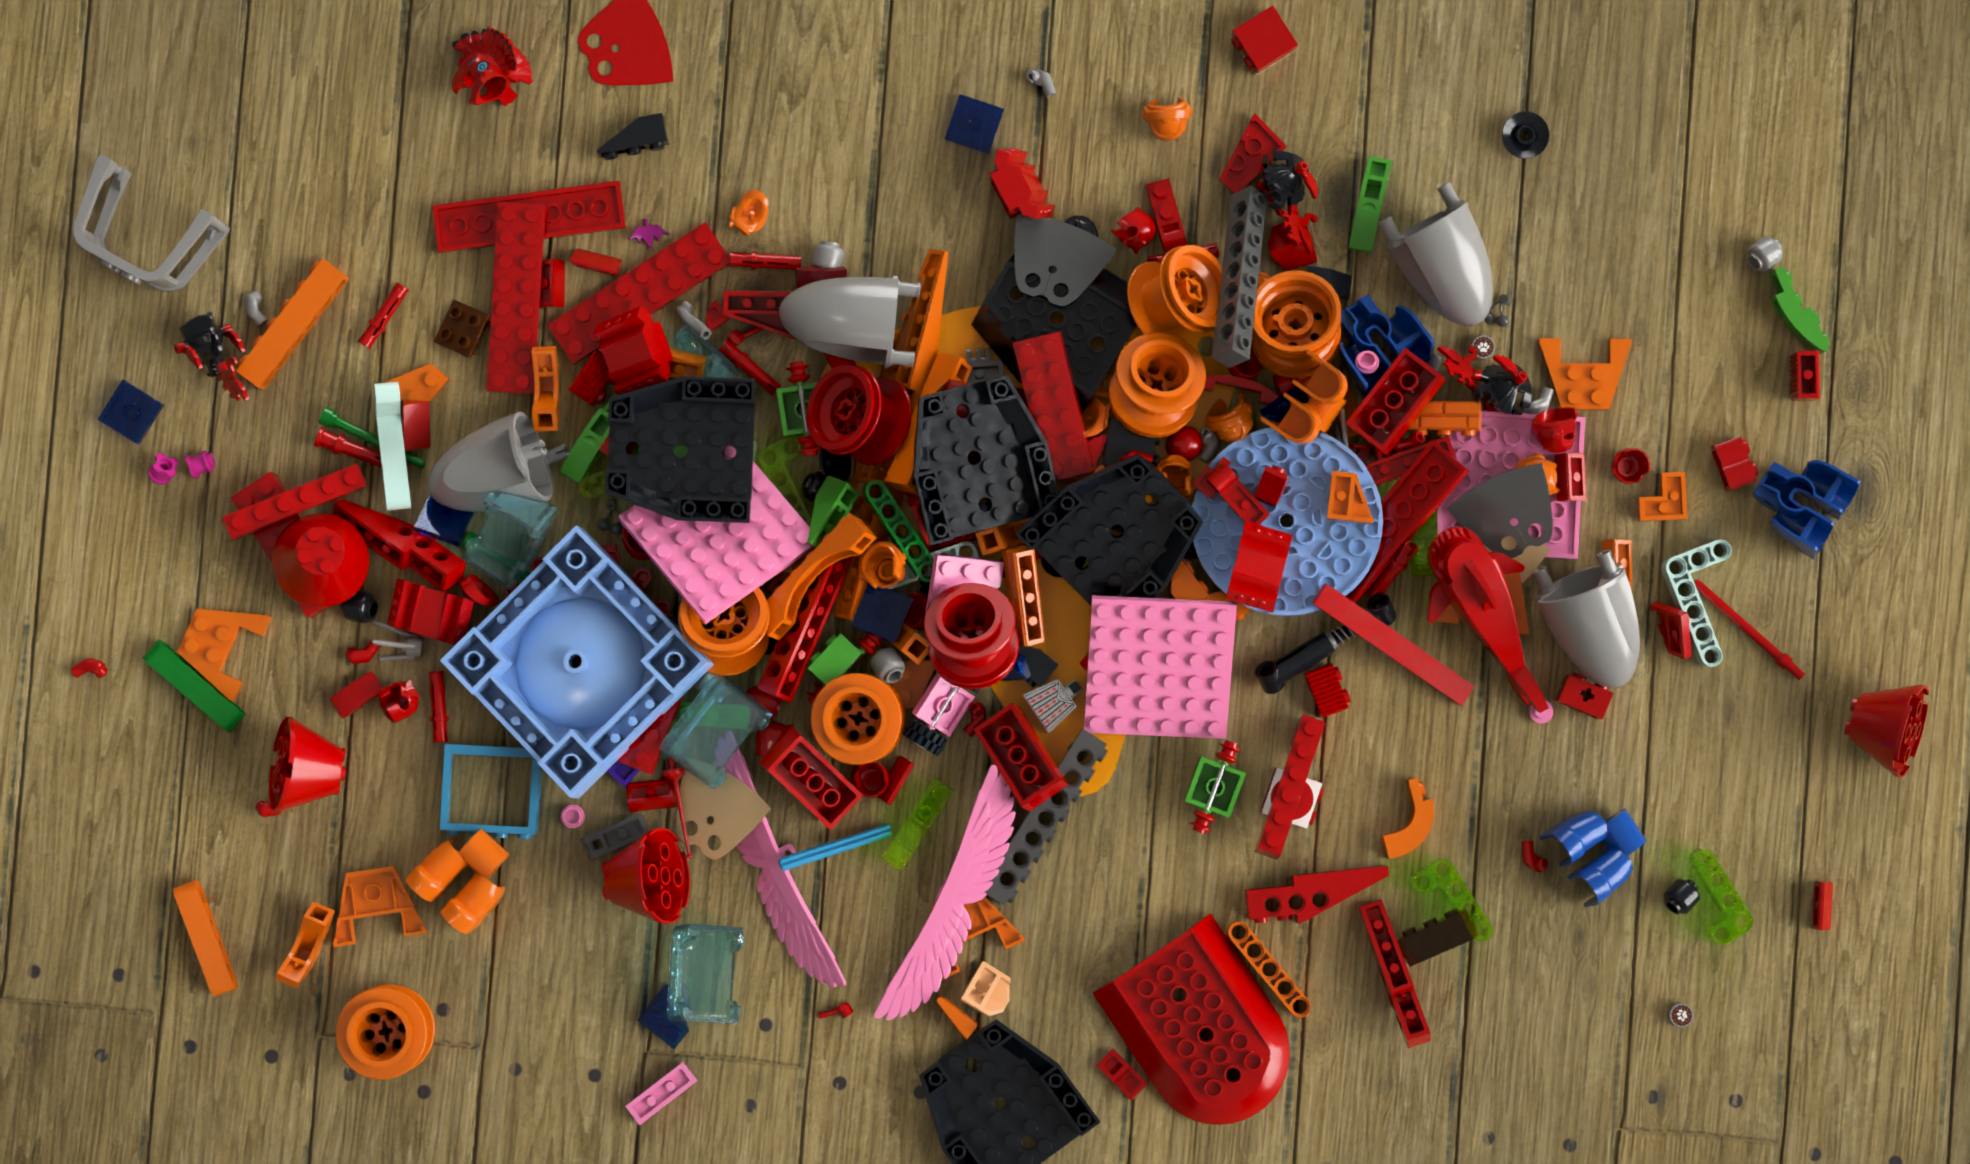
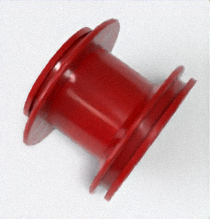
(859, 414)
(975, 654)

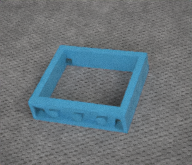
(498, 830)

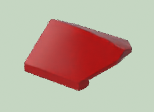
(1286, 252)

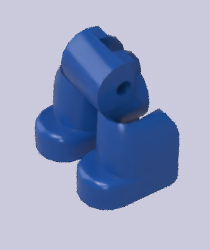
(1398, 332)
(1819, 483)
(1611, 867)

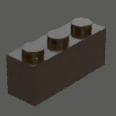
(1437, 936)

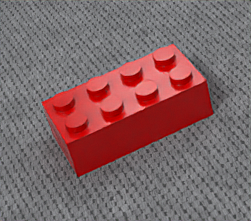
(1020, 757)
(811, 778)

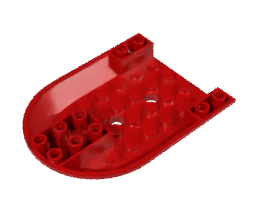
(1218, 997)

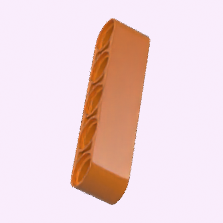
(205, 938)
(1276, 977)

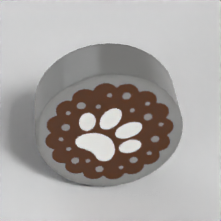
(1484, 346)
(1680, 1015)

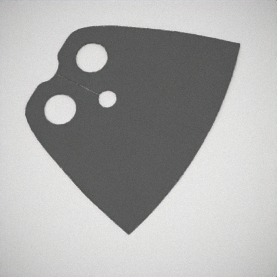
(1071, 250)
(1513, 494)

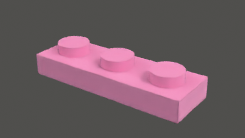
(661, 1093)

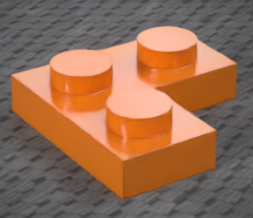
(1671, 503)

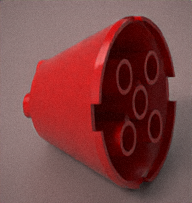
(320, 560)
(1889, 725)
(305, 767)
(649, 877)

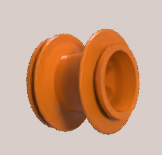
(1177, 293)
(1147, 401)
(737, 651)
(829, 709)
(362, 1053)

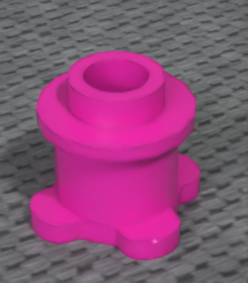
(200, 464)
(163, 469)

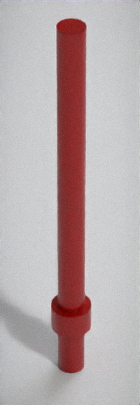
(1782, 660)

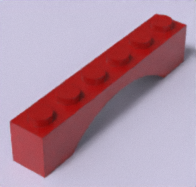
(294, 501)
(1290, 787)

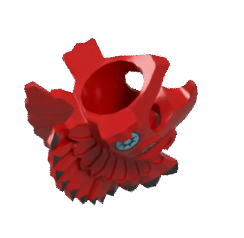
(491, 62)

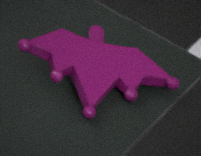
(648, 233)

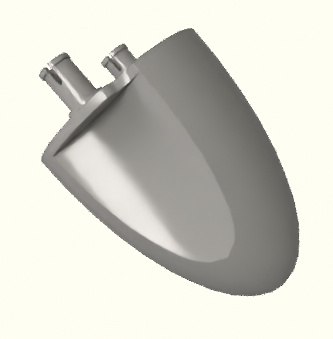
(1445, 260)
(849, 317)
(493, 459)
(1593, 619)

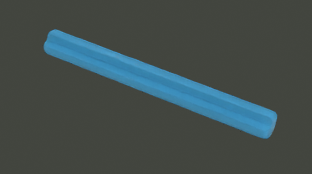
(835, 847)

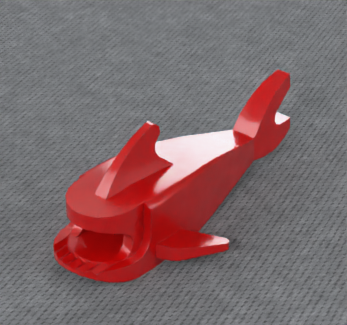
(1479, 593)

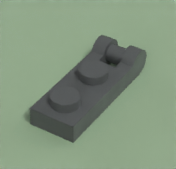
(615, 836)

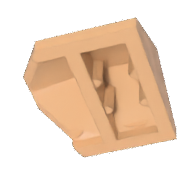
(987, 990)

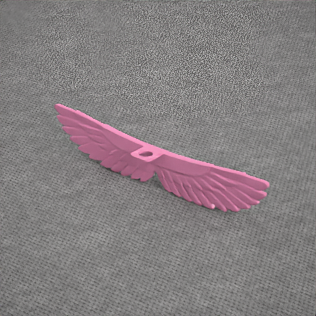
(968, 879)
(782, 897)

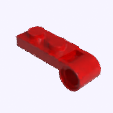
(1166, 214)
(1236, 495)

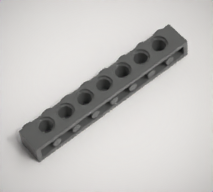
(1239, 277)
(1083, 742)

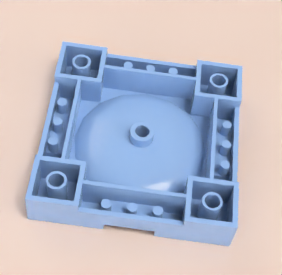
(628, 672)

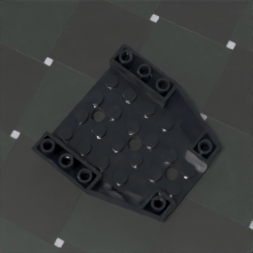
(1097, 313)
(689, 412)
(1011, 465)
(1123, 565)
(1037, 1095)

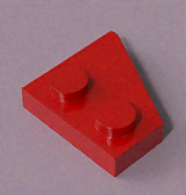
(1674, 629)

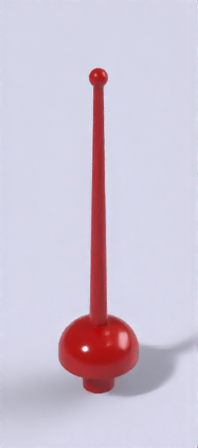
(673, 774)

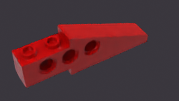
(403, 546)
(1332, 884)
(1395, 974)

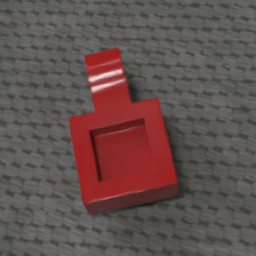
(1201, 483)

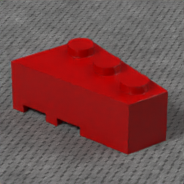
(756, 308)

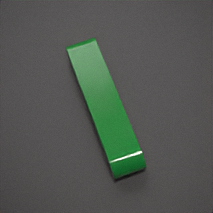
(890, 524)
(194, 686)

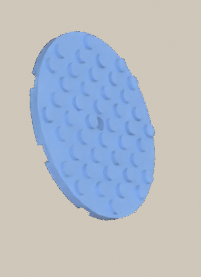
(1320, 548)

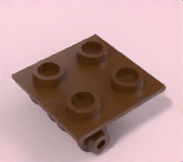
(462, 328)

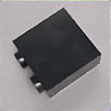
(1122, 441)

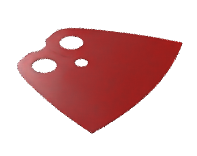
(642, 44)

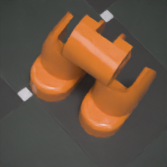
(1306, 419)
(445, 864)

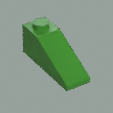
(831, 504)

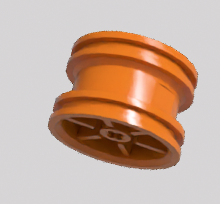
(1298, 298)

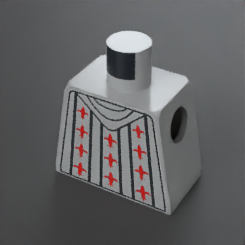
(1053, 702)

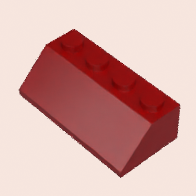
(1396, 401)

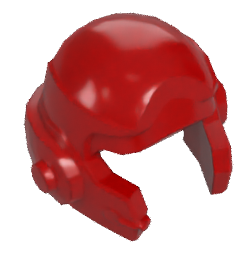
(1555, 428)

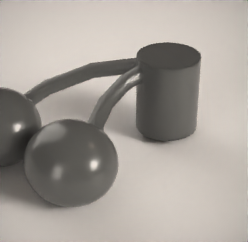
(1501, 320)
(603, 524)

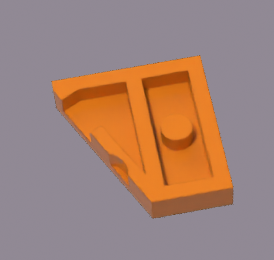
(421, 383)
(1347, 499)
(914, 682)

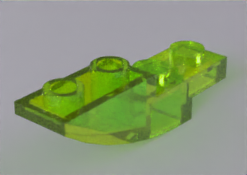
(917, 824)

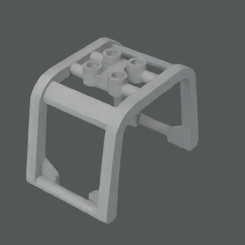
(95, 242)

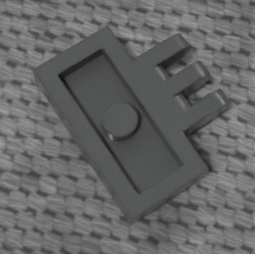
(982, 367)

